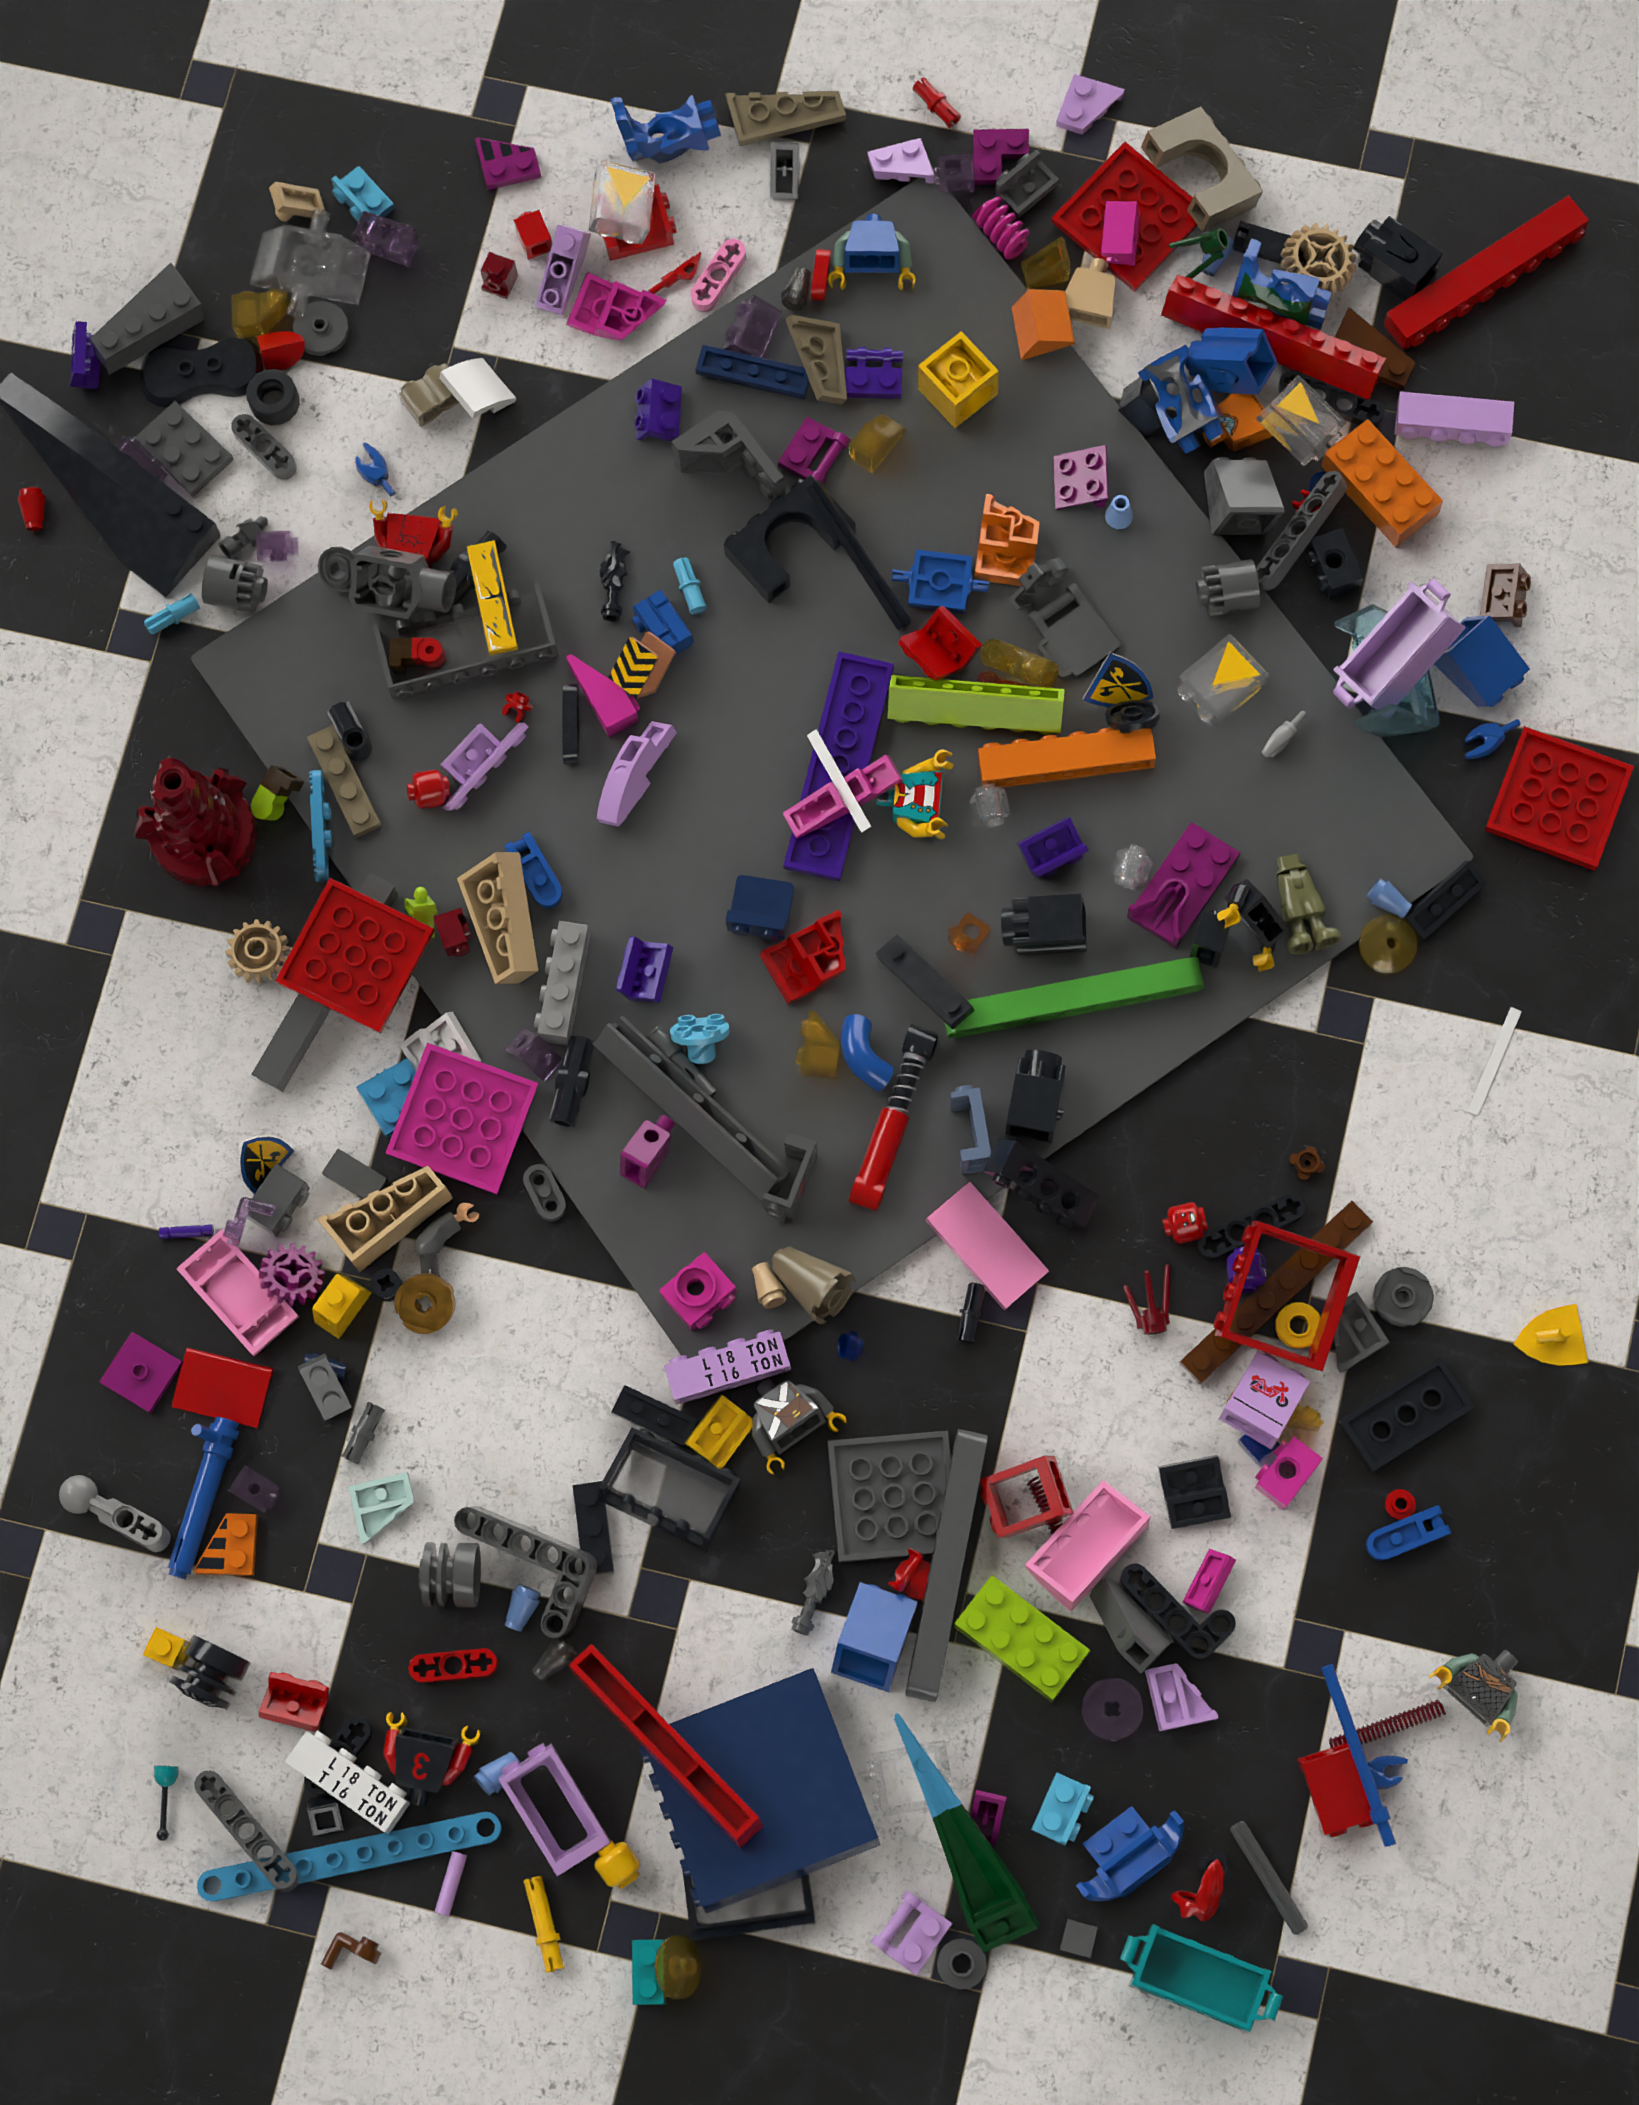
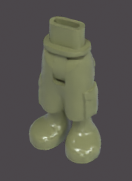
(1300, 903)

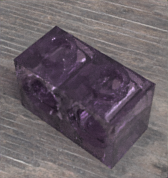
(386, 238)

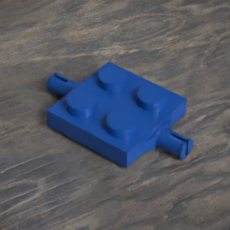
(940, 581)

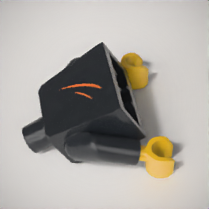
(1256, 912)

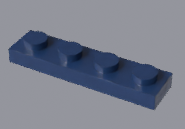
(752, 371)

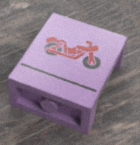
(1264, 1399)

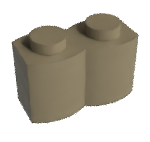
(427, 396)

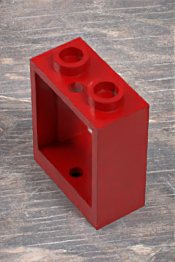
(1053, 1488)

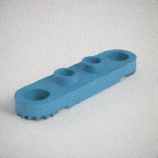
(320, 835)

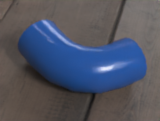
(859, 1054)

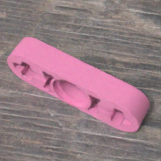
(718, 262)

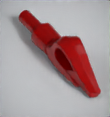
(679, 273)

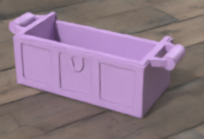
(1399, 648)

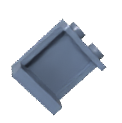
(969, 1098)

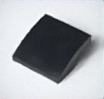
(1194, 1492)

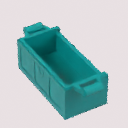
(1200, 1978)

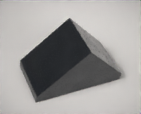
(1139, 407)

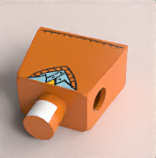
(1240, 422)

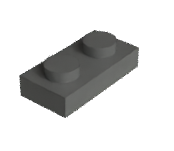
(324, 1386)

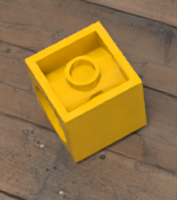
(958, 379)

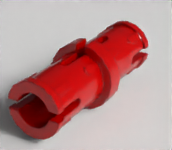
(936, 102)

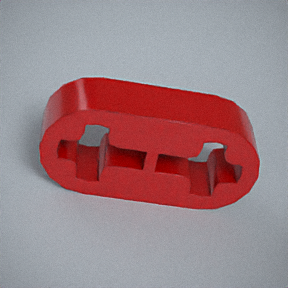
(820, 275)

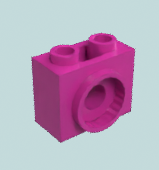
(697, 1310)

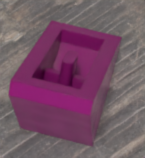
(988, 1813)

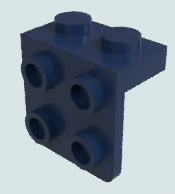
(760, 907)

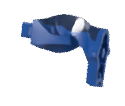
(682, 129)

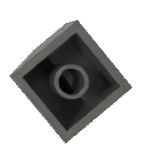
(1241, 497)

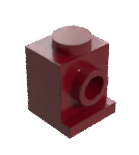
(498, 275)
(454, 932)

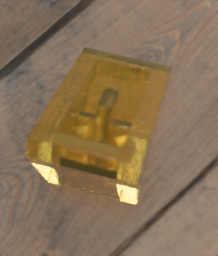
(1047, 266)

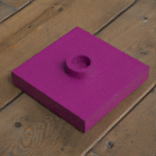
(141, 1372)

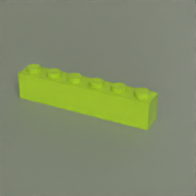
(975, 704)

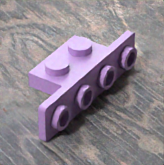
(475, 757)

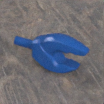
(376, 472)
(1492, 736)
(1377, 1769)

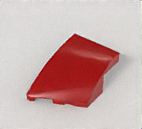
(807, 958)

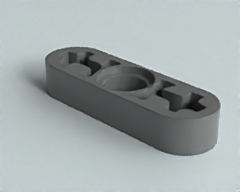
(267, 458)

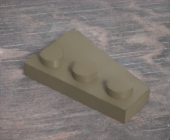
(821, 356)

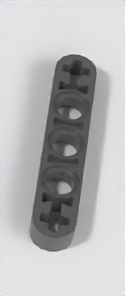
(1331, 486)
(236, 1820)

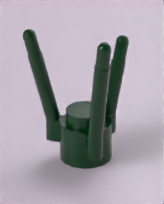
(1210, 243)

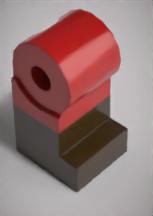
(415, 652)

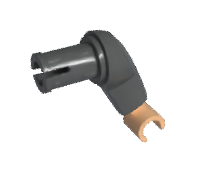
(436, 1233)

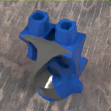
(1190, 414)

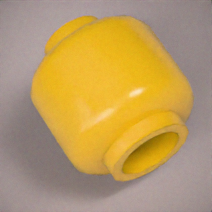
(617, 1864)

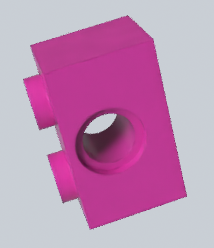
(1283, 1490)

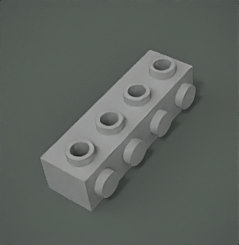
(564, 982)

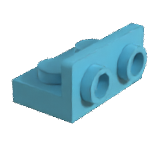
(361, 194)
(1061, 1809)

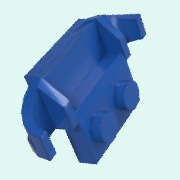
(1129, 1854)

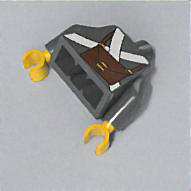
(788, 1415)

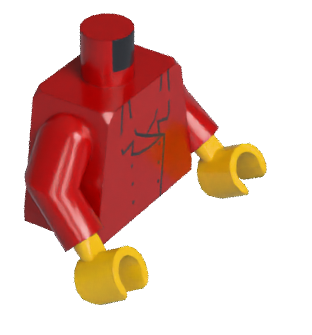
(414, 533)

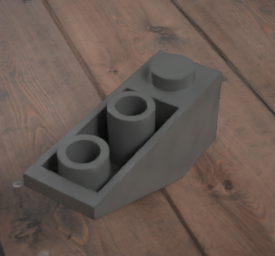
(1130, 1627)

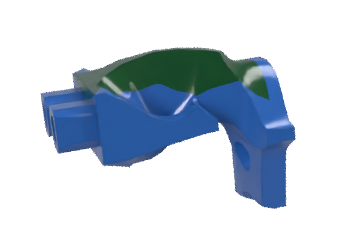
(1288, 300)

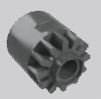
(233, 584)
(1229, 588)

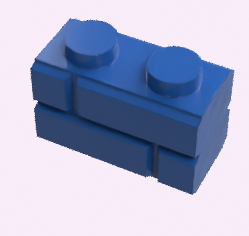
(663, 621)

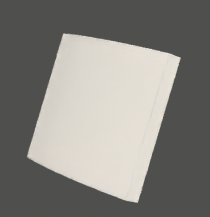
(476, 387)
(444, 1033)

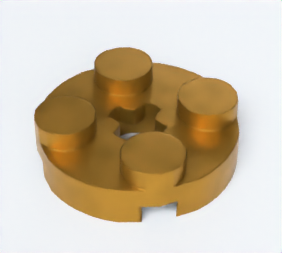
(410, 1311)

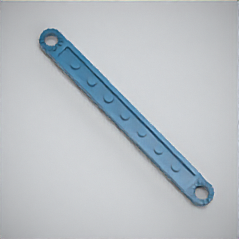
(355, 1855)

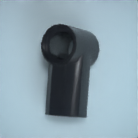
(350, 730)

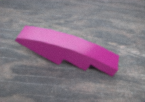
(827, 804)

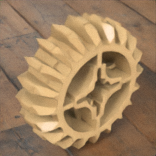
(1309, 243)

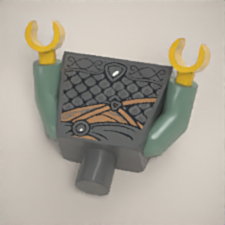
(1483, 1688)

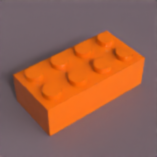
(1383, 483)

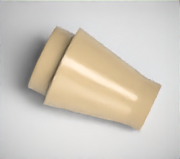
(768, 1287)

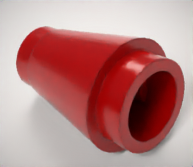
(32, 507)

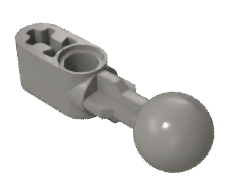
(81, 1495)

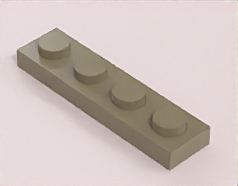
(344, 781)

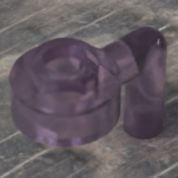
(235, 1227)

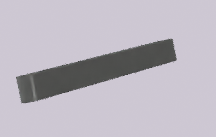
(946, 1565)

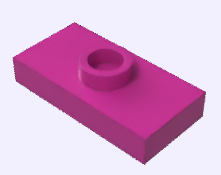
(1209, 1581)

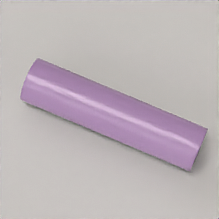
(450, 1883)

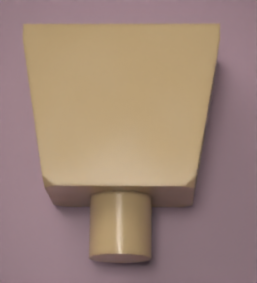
(1092, 295)

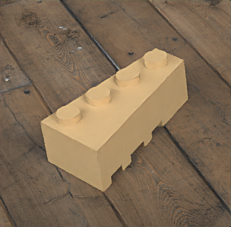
(501, 916)
(385, 1216)

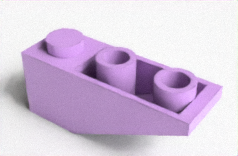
(562, 268)

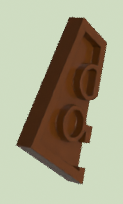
(1363, 335)

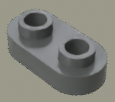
(546, 1193)

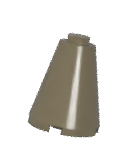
(813, 1282)

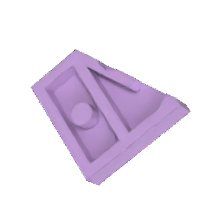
(1085, 103)
(901, 162)
(1175, 1699)

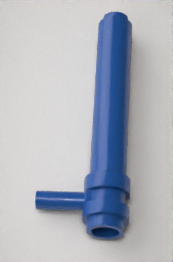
(216, 1451)

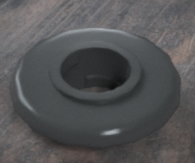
(946, 1969)

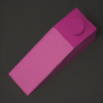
(606, 698)

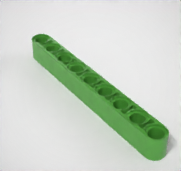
(1081, 996)

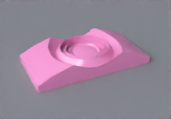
(235, 1293)

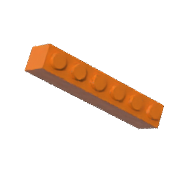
(1066, 757)

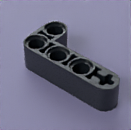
(1174, 1608)

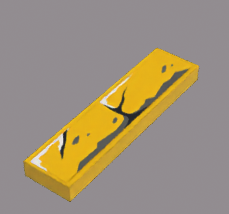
(492, 597)

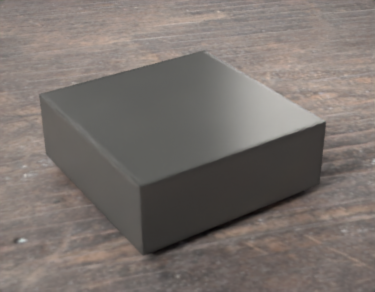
(1078, 1938)

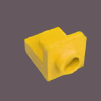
(166, 1649)

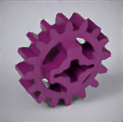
(279, 1280)

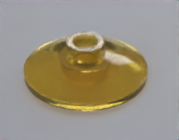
(1375, 949)
(678, 1967)

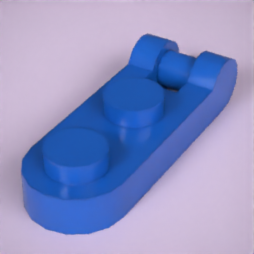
(537, 873)
(1406, 1534)

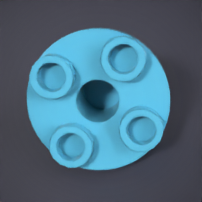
(700, 1035)

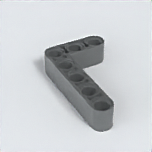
(537, 1555)

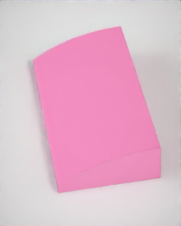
(986, 1245)
(1087, 1545)

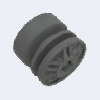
(450, 1574)

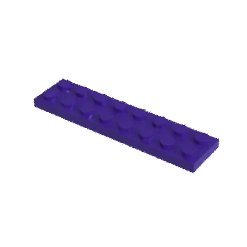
(850, 733)

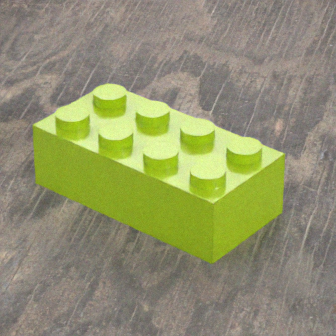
(1021, 1638)

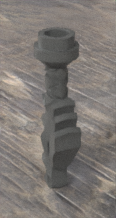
(818, 1584)

